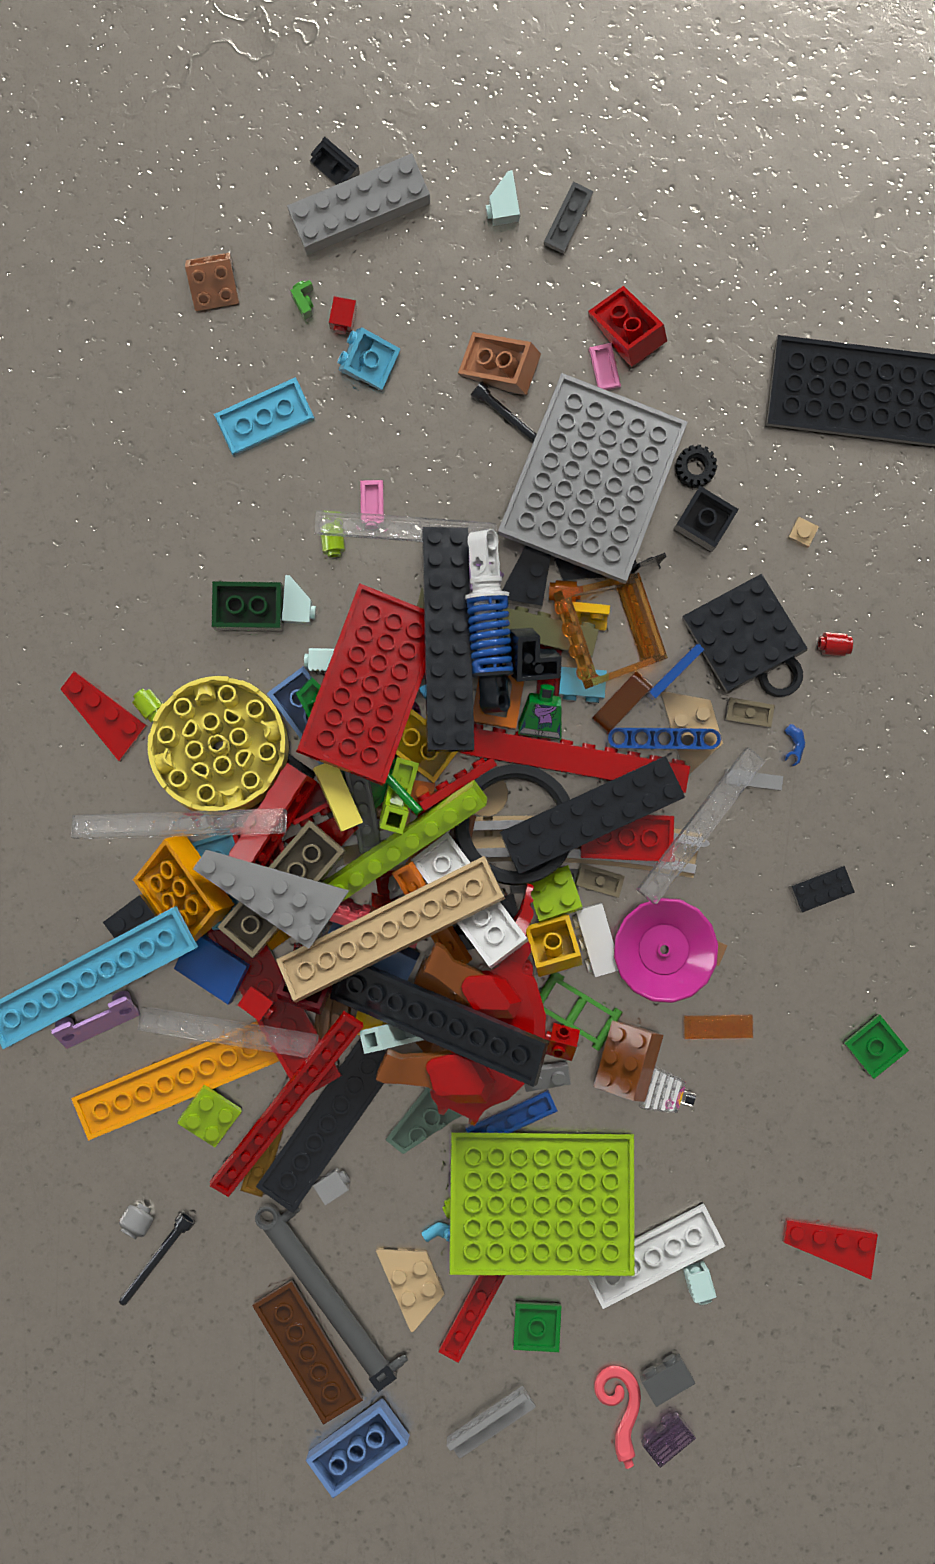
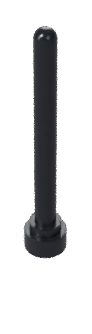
(483, 394)
(182, 1224)

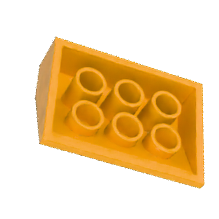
(170, 882)

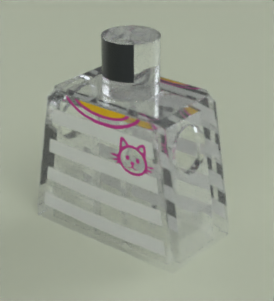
(667, 1093)

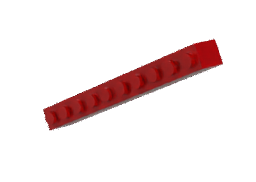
(564, 755)

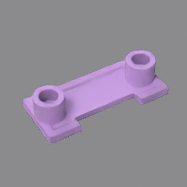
(119, 1011)

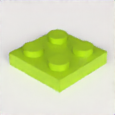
(556, 895)
(209, 1116)

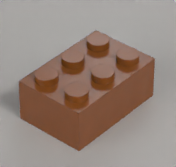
(628, 1061)

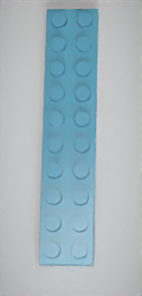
(94, 975)

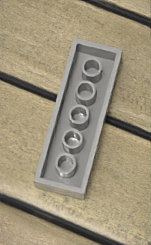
(359, 204)

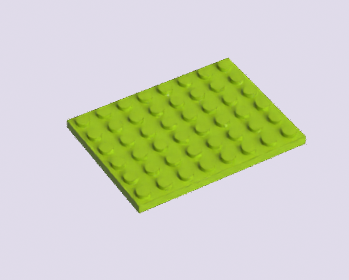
(542, 1204)

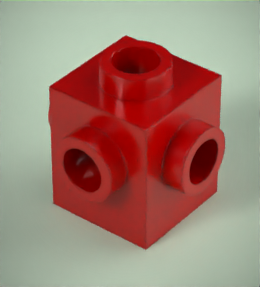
(562, 1041)

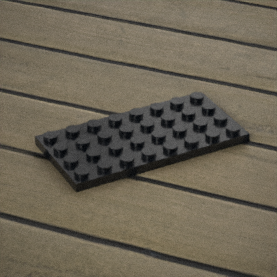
(853, 390)

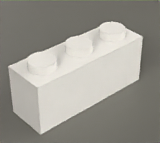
(596, 939)

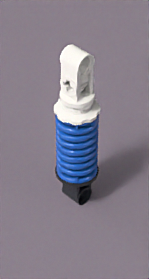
(487, 623)

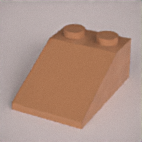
(500, 362)

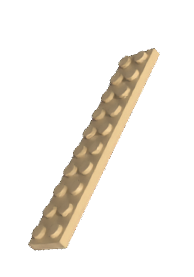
(390, 929)

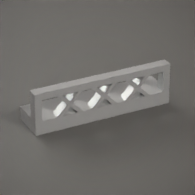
(490, 1422)

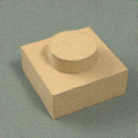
(803, 532)

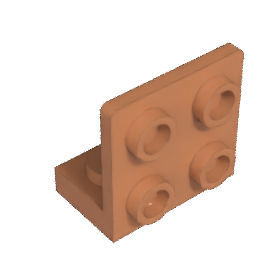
(211, 281)

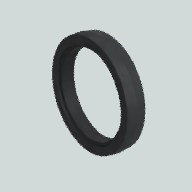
(522, 772)

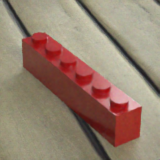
(287, 792)

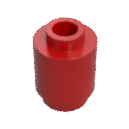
(835, 644)

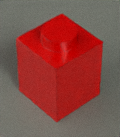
(342, 315)
(257, 1004)

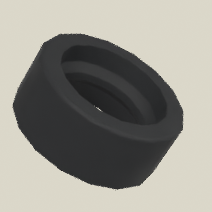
(775, 692)

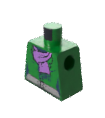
(542, 714)

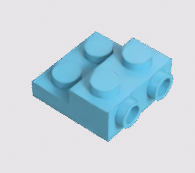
(368, 358)

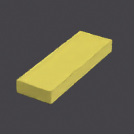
(338, 796)

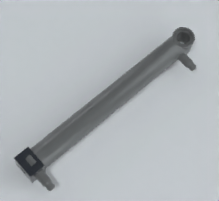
(380, 1371)

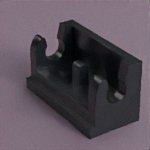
(333, 162)

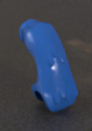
(798, 738)

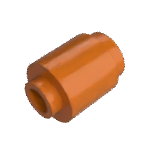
(560, 585)

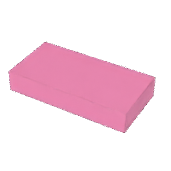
(604, 367)
(372, 497)

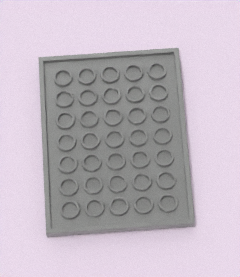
(592, 478)

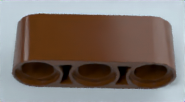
(622, 702)

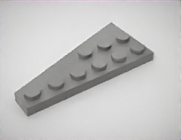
(284, 899)

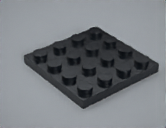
(744, 633)

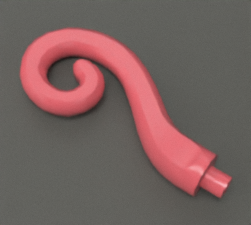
(623, 1442)

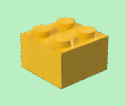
(553, 945)

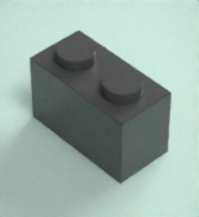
(667, 1379)

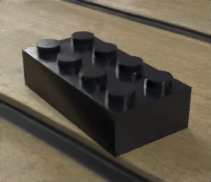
(822, 889)

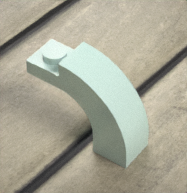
(385, 1037)

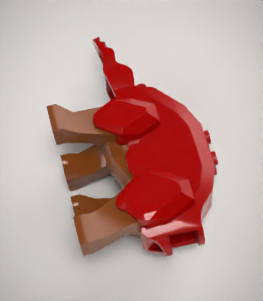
(504, 993)

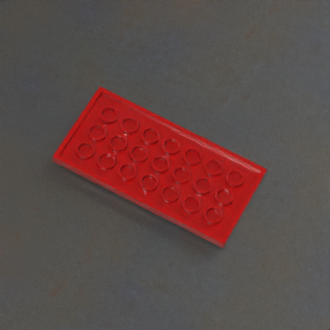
(368, 687)

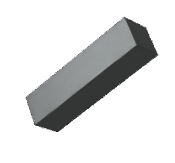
(766, 781)

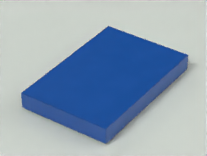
(674, 672)
(213, 969)

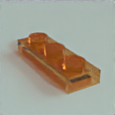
(718, 1026)

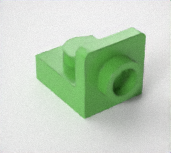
(303, 302)

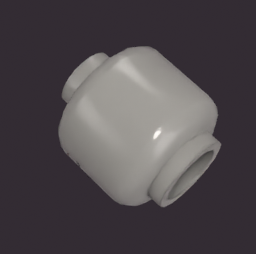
(136, 1221)

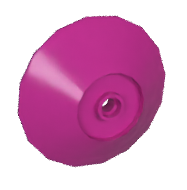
(689, 956)

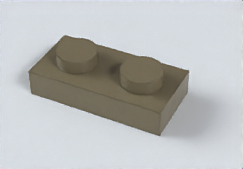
(750, 712)
(599, 880)

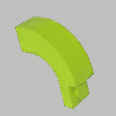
(394, 810)

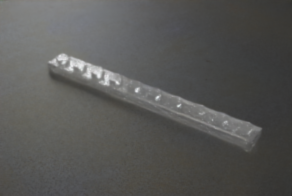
(179, 823)

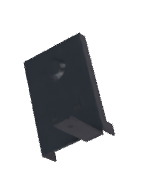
(659, 558)

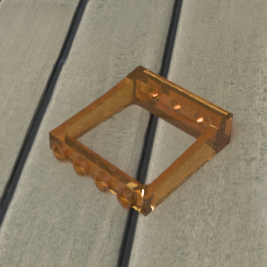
(639, 618)

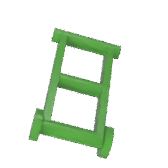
(576, 1010)

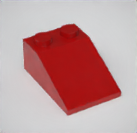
(628, 326)

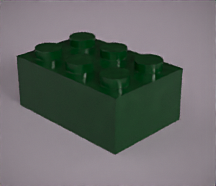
(247, 606)

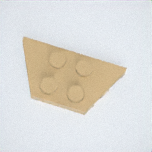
(695, 713)
(412, 1282)

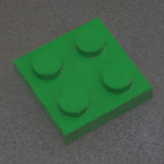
(876, 1046)
(537, 1326)

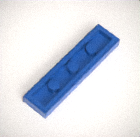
(516, 1115)

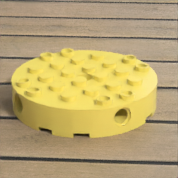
(197, 719)

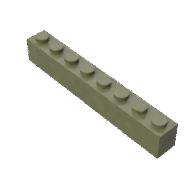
(548, 628)

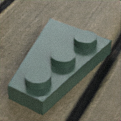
(419, 1123)

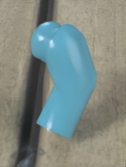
(438, 1229)

